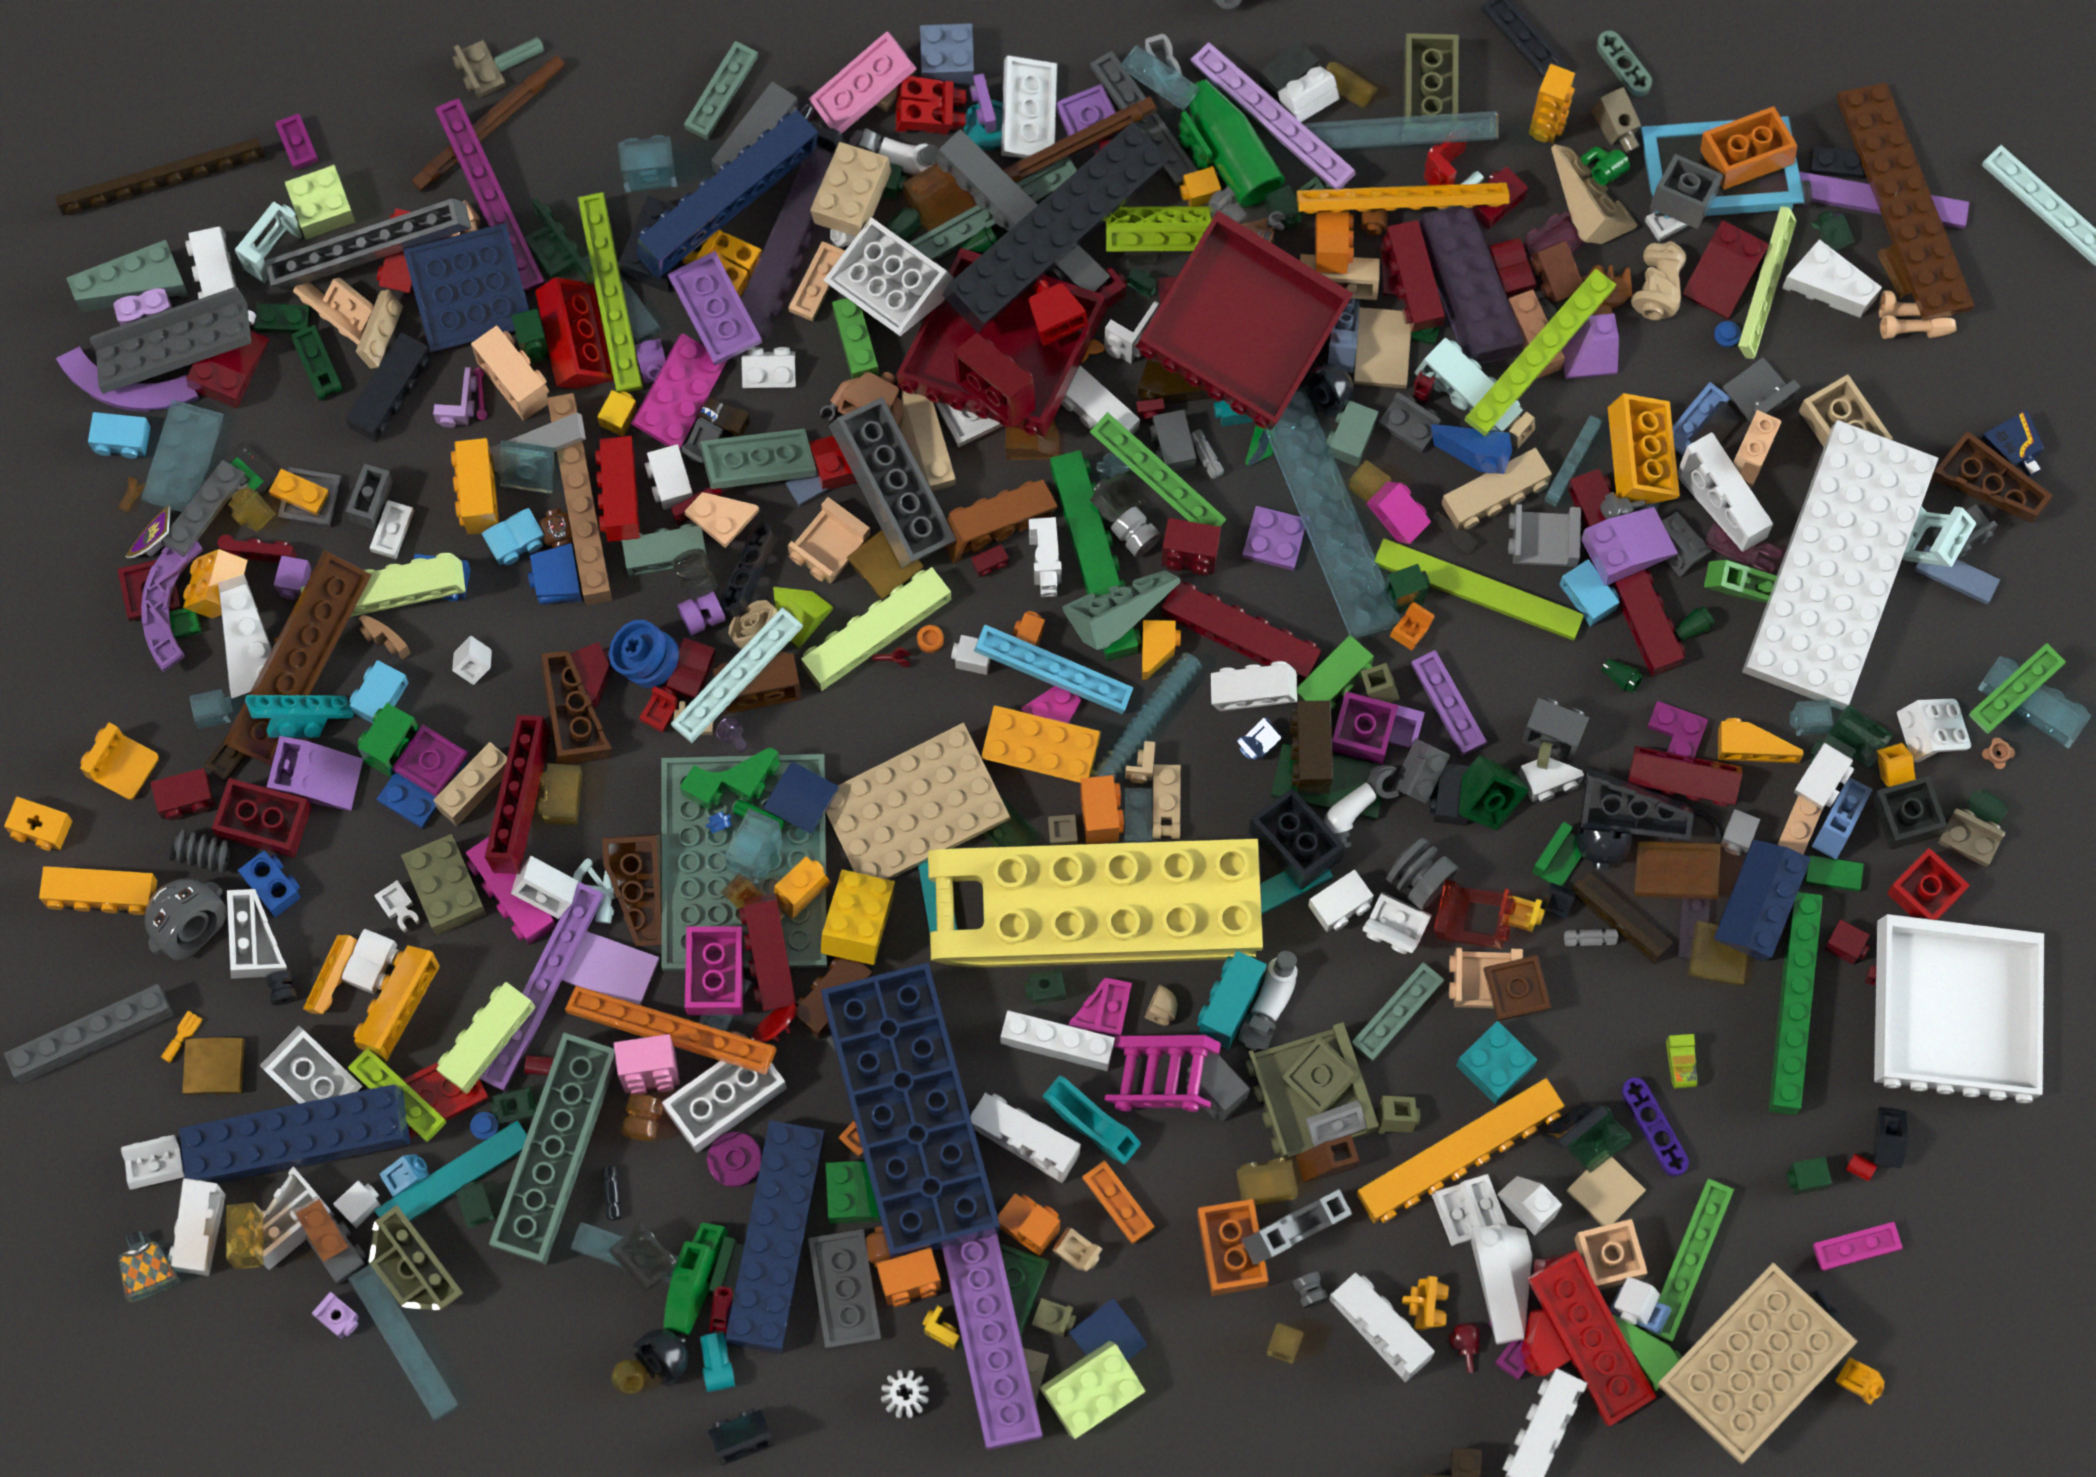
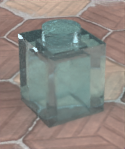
(211, 708)
(1811, 717)

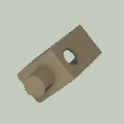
(1617, 119)

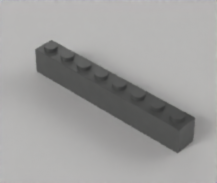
(1009, 204)
(368, 244)

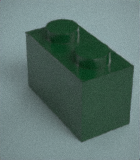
(531, 335)
(1407, 587)

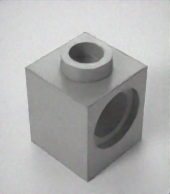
(1739, 833)

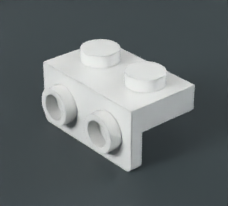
(768, 368)
(153, 1161)

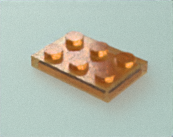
(1678, 870)

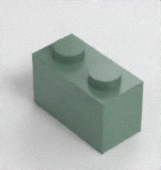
(1352, 433)

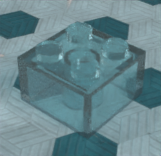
(647, 163)
(754, 846)

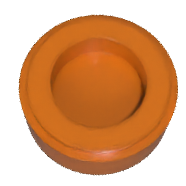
(930, 639)

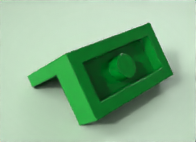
(1558, 857)

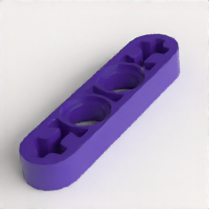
(1649, 1129)

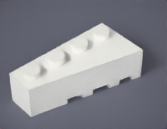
(244, 635)
(1025, 1136)
(1382, 1326)
(1545, 1426)

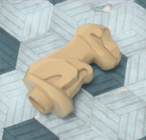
(1661, 290)

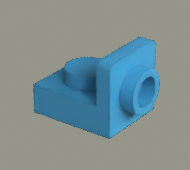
(404, 1173)

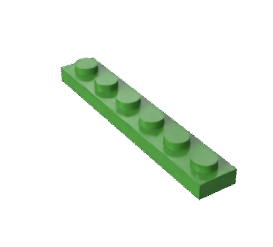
(1155, 472)
(1692, 1254)

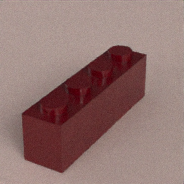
(1414, 276)
(1685, 775)
(768, 951)

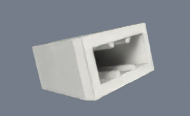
(1530, 1203)

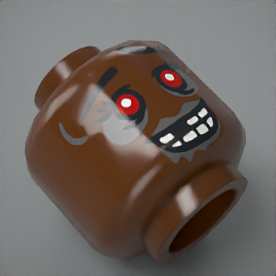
(556, 528)

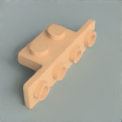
(340, 306)

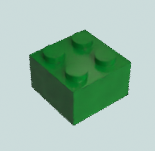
(387, 738)

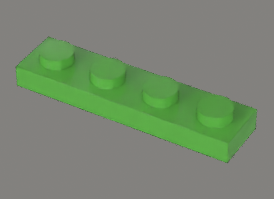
(2017, 688)

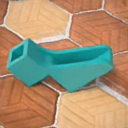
(1091, 1121)

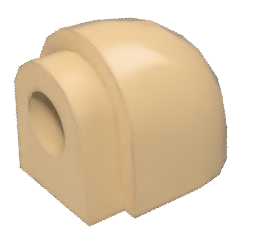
(1162, 1006)

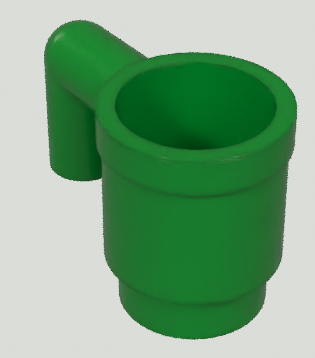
(1610, 166)

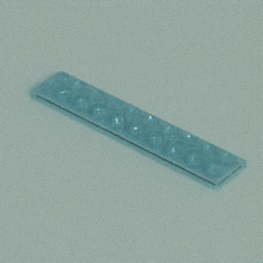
(1331, 520)

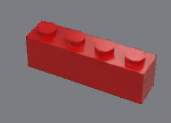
(618, 489)

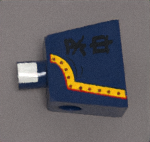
(2017, 442)

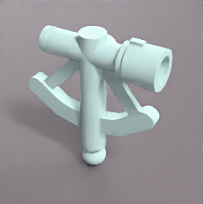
(604, 912)

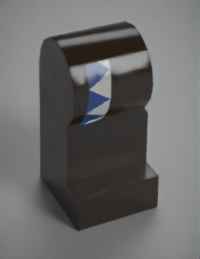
(728, 418)

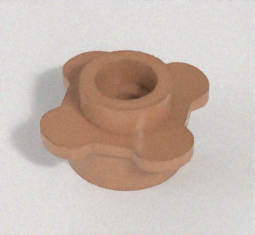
(2001, 746)

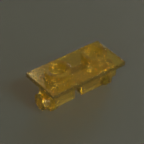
(1351, 85)

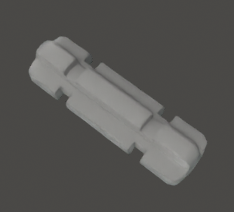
(1206, 454)
(1590, 937)

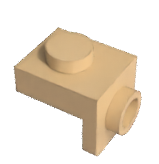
(1077, 1250)

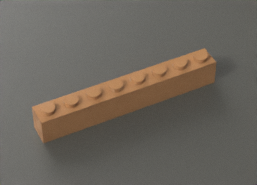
(581, 510)

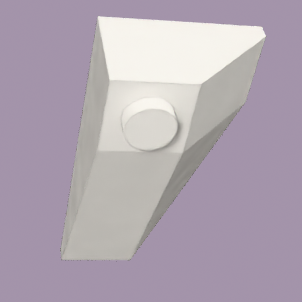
(1503, 1268)

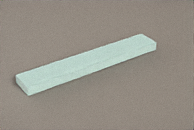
(2043, 201)
(736, 675)

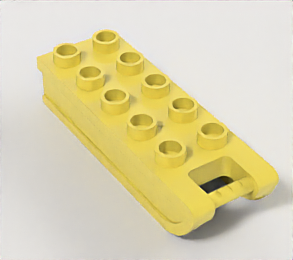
(1101, 903)

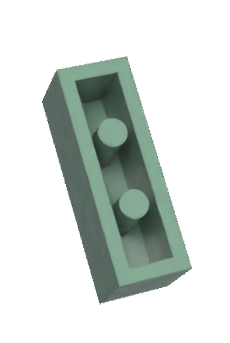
(657, 550)

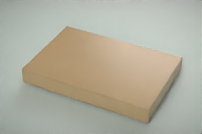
(1382, 348)

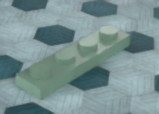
(721, 90)
(1397, 1012)

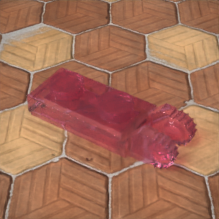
(1721, 542)

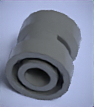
(1310, 1290)

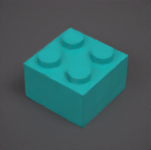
(1496, 1062)

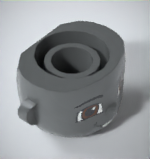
(183, 917)

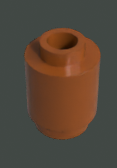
(1374, 221)

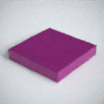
(430, 761)

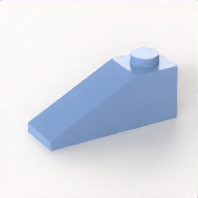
(1842, 818)

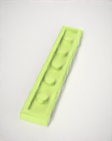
(1767, 282)

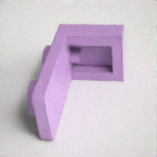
(452, 415)

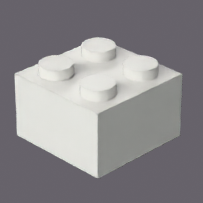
(1823, 777)

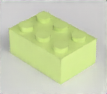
(1092, 1389)

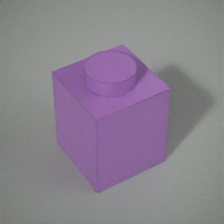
(291, 576)

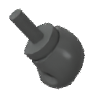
(1615, 507)

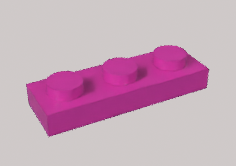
(1857, 1246)

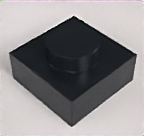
(1558, 900)

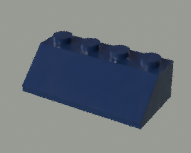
(1761, 899)

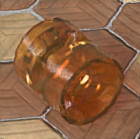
(643, 1113)

